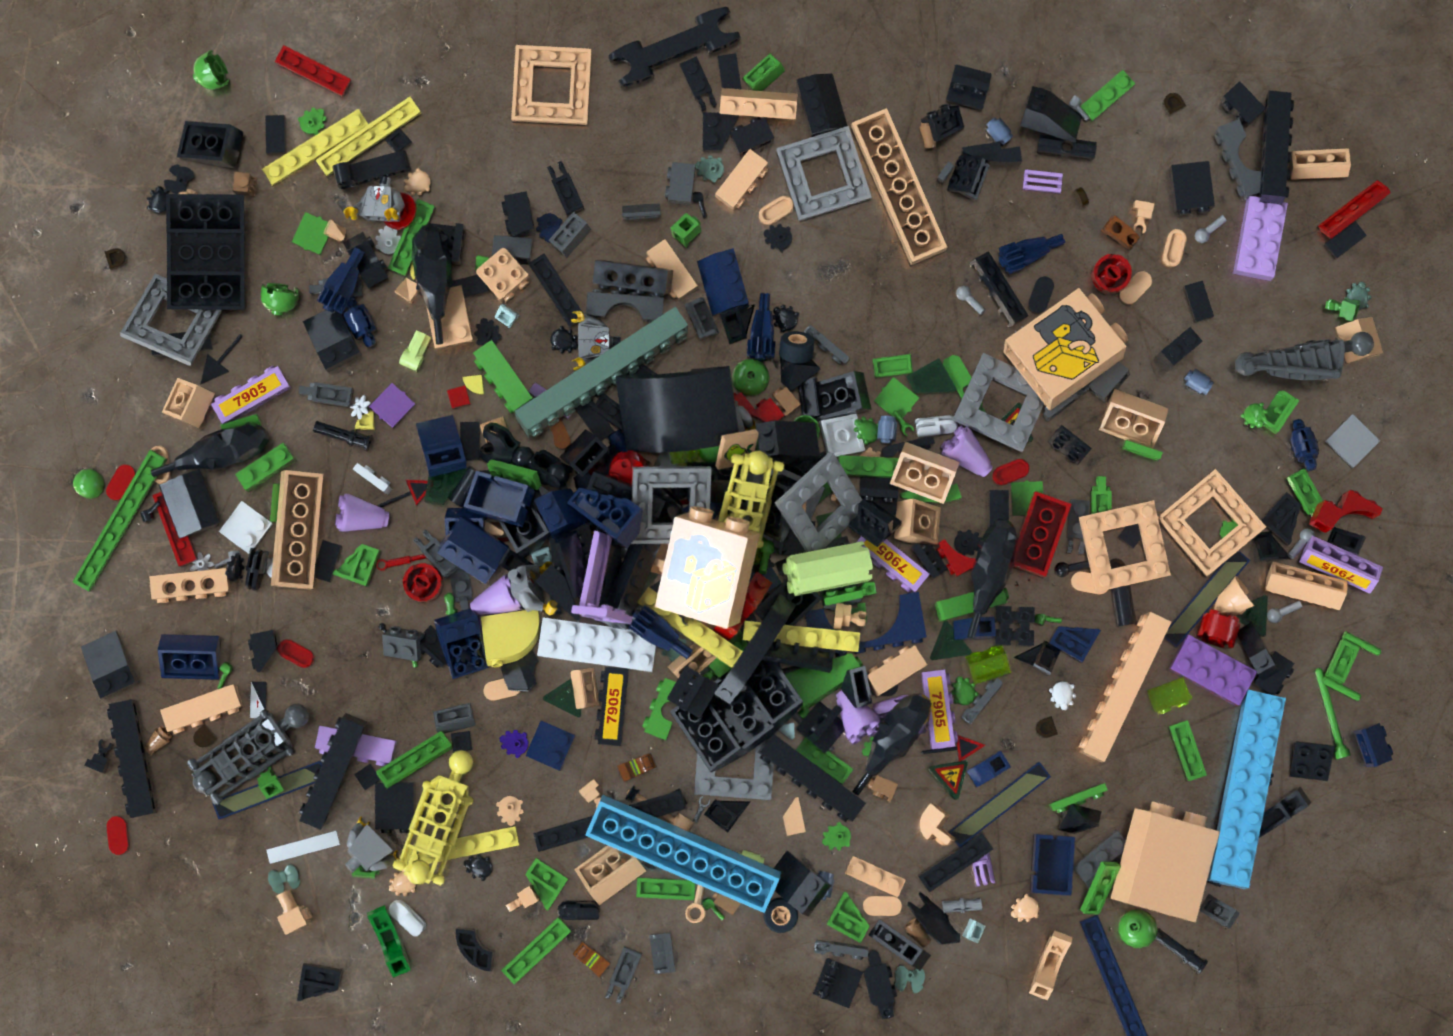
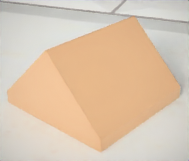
(1367, 325)

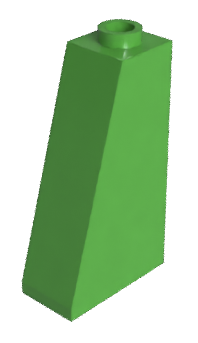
(963, 605)
(817, 685)

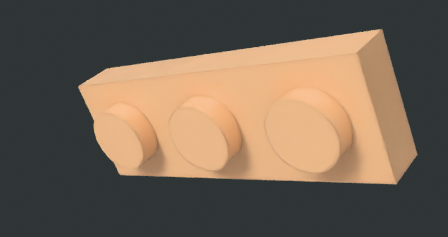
(875, 876)

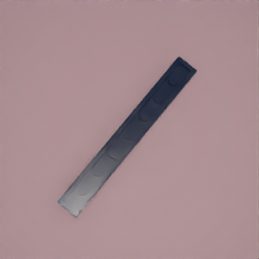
(1112, 976)

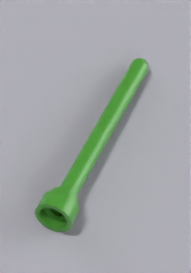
(1341, 749)

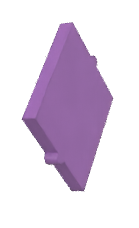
(392, 405)

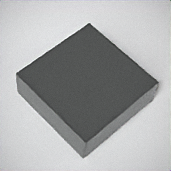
(945, 172)

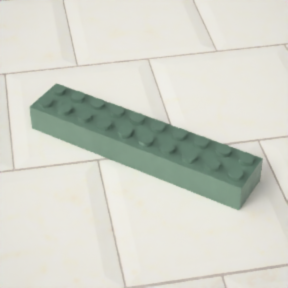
(601, 373)

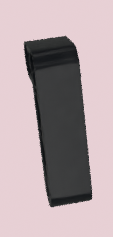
(370, 170)

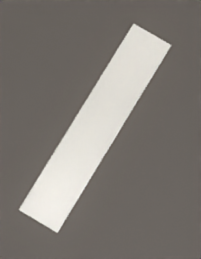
(303, 847)

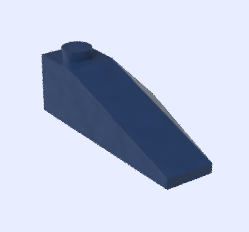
(613, 515)

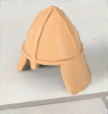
(1233, 599)

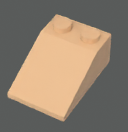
(456, 322)

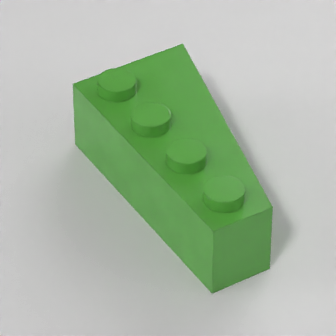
(502, 375)

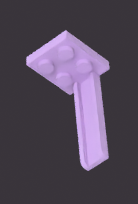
(593, 584)

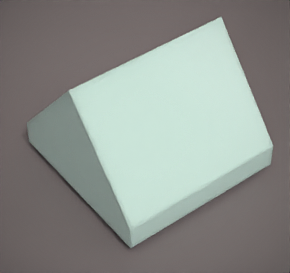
(506, 315)
(542, 555)
(788, 730)
(974, 930)

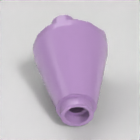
(967, 451)
(359, 514)
(496, 599)
(857, 721)

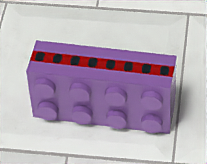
(1212, 670)

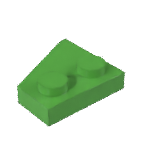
(359, 565)
(546, 882)
(848, 919)

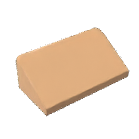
(584, 688)

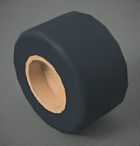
(796, 347)
(780, 921)

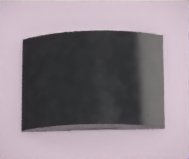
(205, 252)
(677, 409)
(753, 716)

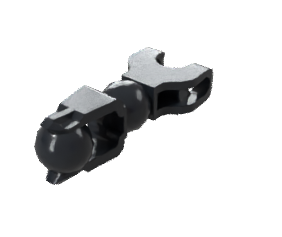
(508, 450)

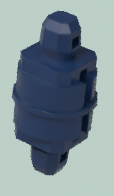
(360, 322)
(1304, 444)

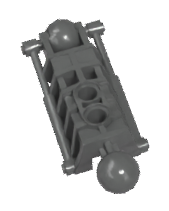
(1307, 360)
(206, 781)

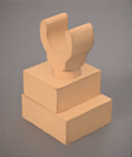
(1143, 213)
(843, 616)
(590, 792)
(526, 898)

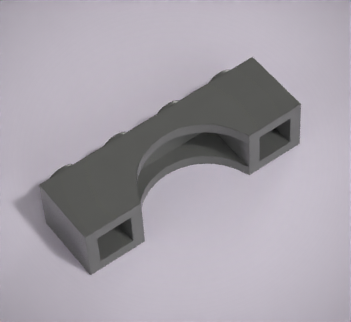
(1230, 138)
(601, 303)

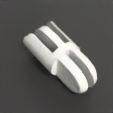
(935, 425)
(407, 917)

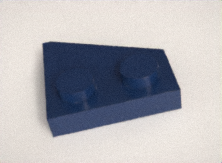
(1074, 641)

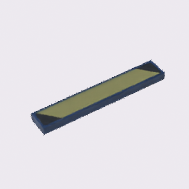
(1205, 598)
(253, 795)
(999, 804)

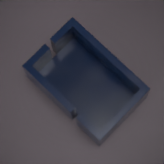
(499, 501)
(1053, 864)

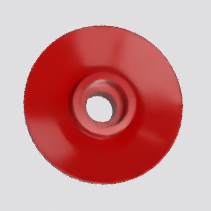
(408, 215)

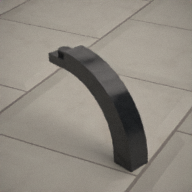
(755, 649)

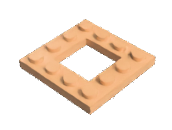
(575, 58)
(1211, 486)
(1092, 530)

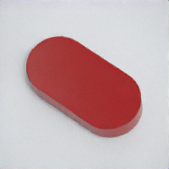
(1010, 472)
(120, 482)
(296, 653)
(117, 835)

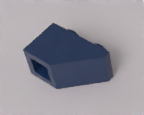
(985, 630)
(988, 768)

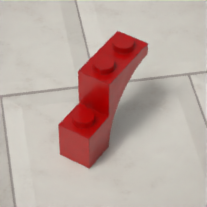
(766, 410)
(1351, 502)
(956, 562)
(756, 591)

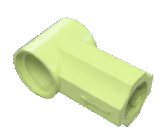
(413, 355)

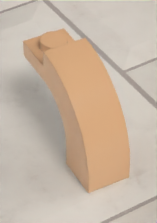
(1049, 964)

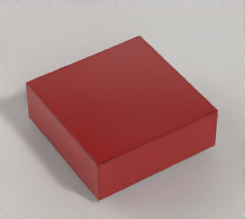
(458, 397)

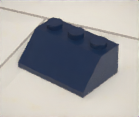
(722, 281)
(472, 549)
(189, 656)

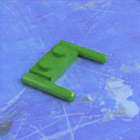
(1343, 661)

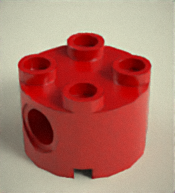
(1111, 274)
(623, 463)
(422, 582)
(1219, 629)

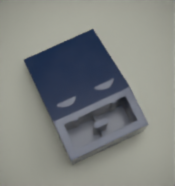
(441, 445)
(461, 643)

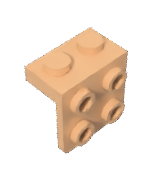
(503, 275)

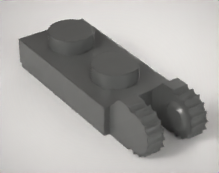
(1077, 509)
(430, 551)
(623, 972)

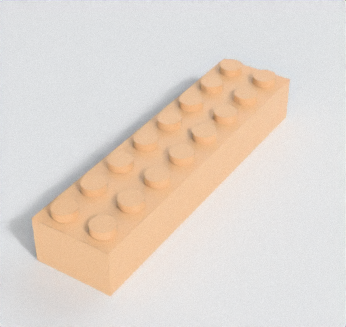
(898, 186)
(1125, 686)

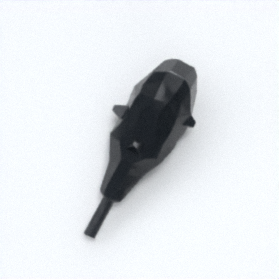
(432, 272)
(220, 449)
(992, 567)
(896, 735)

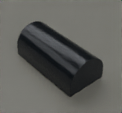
(461, 491)
(1123, 606)

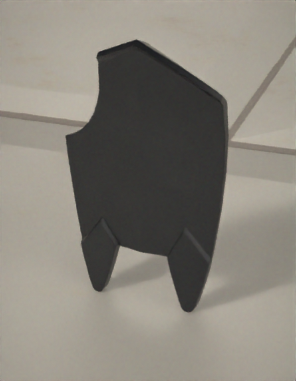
(520, 674)
(935, 921)

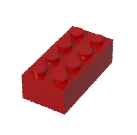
(1040, 533)

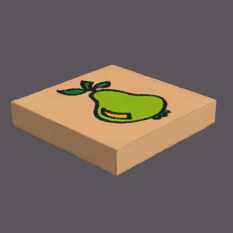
(735, 443)

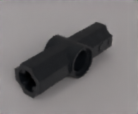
(1080, 148)

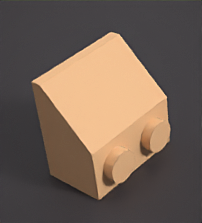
(188, 402)
(919, 522)

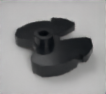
(183, 175)

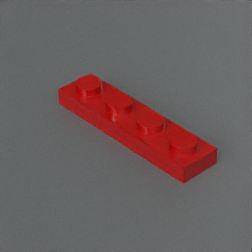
(312, 70)
(1354, 209)
(181, 547)

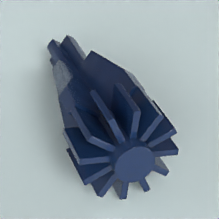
(1018, 255)
(341, 284)
(762, 332)
(658, 631)

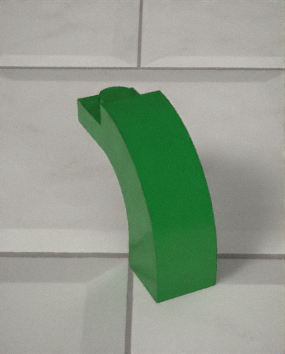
(390, 941)

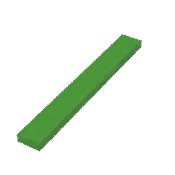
(119, 522)

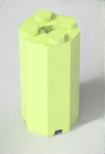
(828, 568)

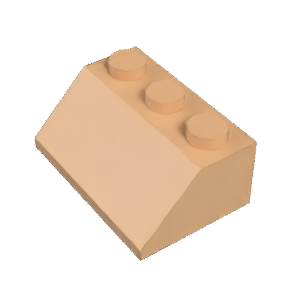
(1133, 419)
(924, 472)
(608, 872)

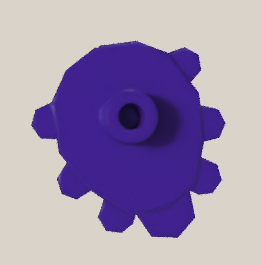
(514, 743)

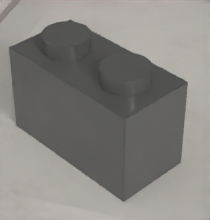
(681, 183)

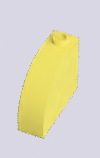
(509, 636)

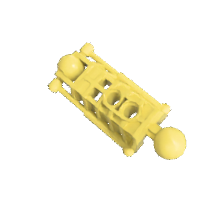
(757, 464)
(419, 871)

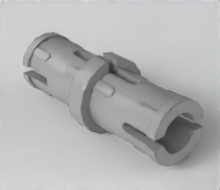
(962, 905)

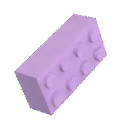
(1260, 239)

